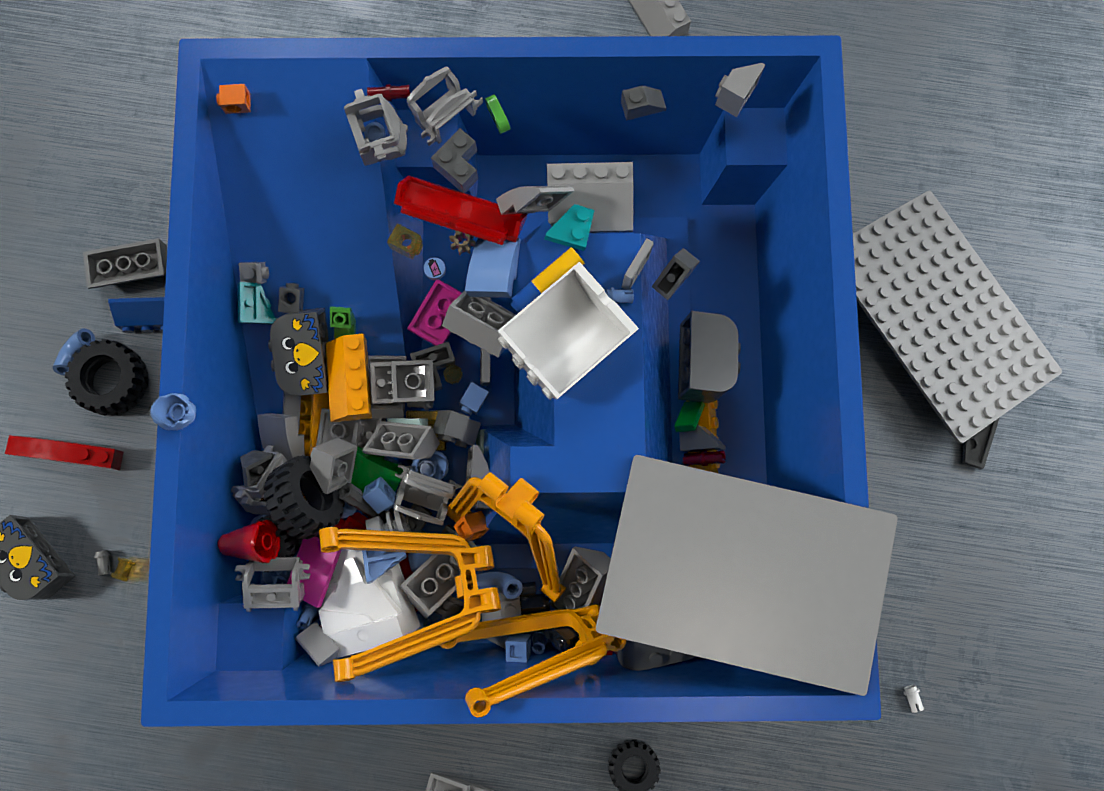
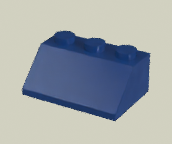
(138, 313)

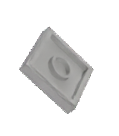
(637, 264)

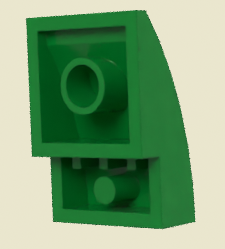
(370, 467)

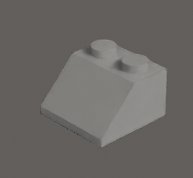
(738, 87)
(333, 464)

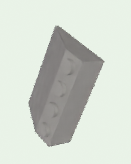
(599, 187)

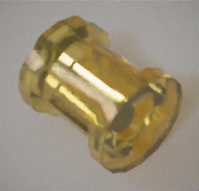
(123, 569)

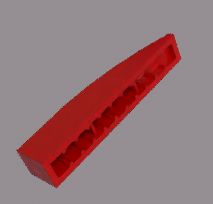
(64, 452)

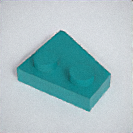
(572, 228)
(253, 305)

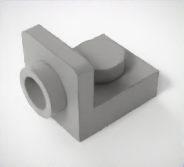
(253, 272)

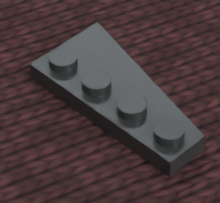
(978, 446)

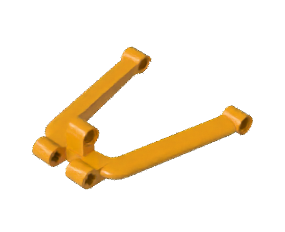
(518, 510)
(475, 600)
(586, 652)

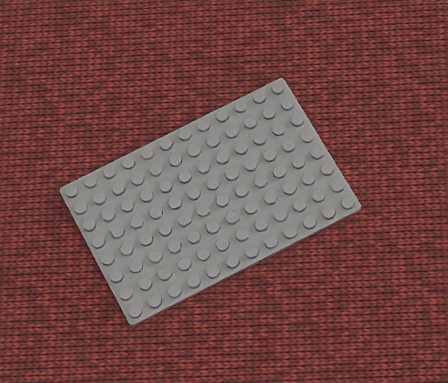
(947, 317)
(748, 574)

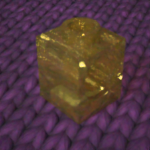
(399, 235)

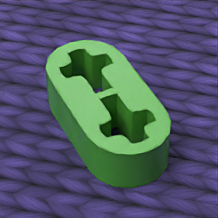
(497, 114)

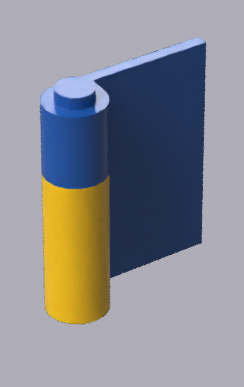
(540, 266)

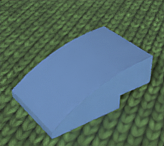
(492, 269)

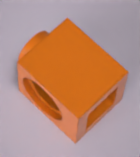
(234, 98)
(471, 526)

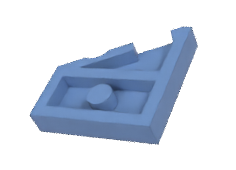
(379, 562)

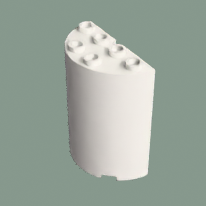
(565, 332)

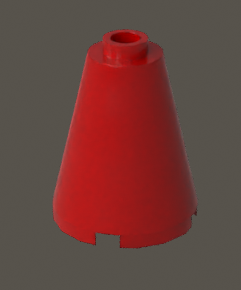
(253, 542)

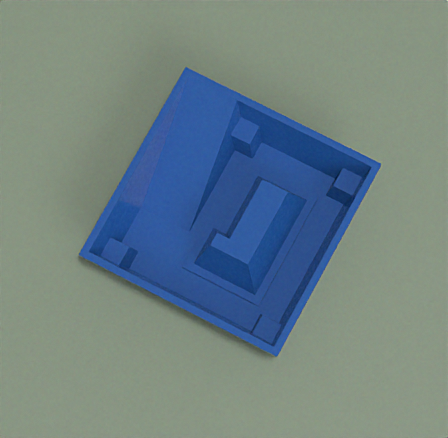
(286, 187)

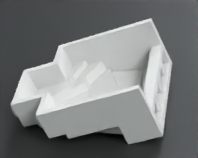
(365, 614)

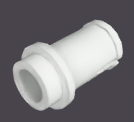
(913, 697)

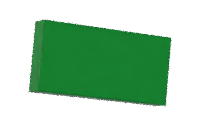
(689, 416)

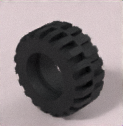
(86, 364)
(289, 506)

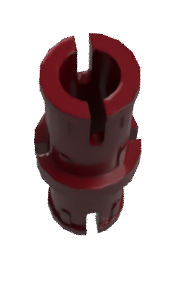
(390, 92)
(704, 458)

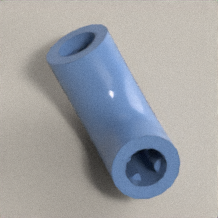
(72, 345)
(506, 583)

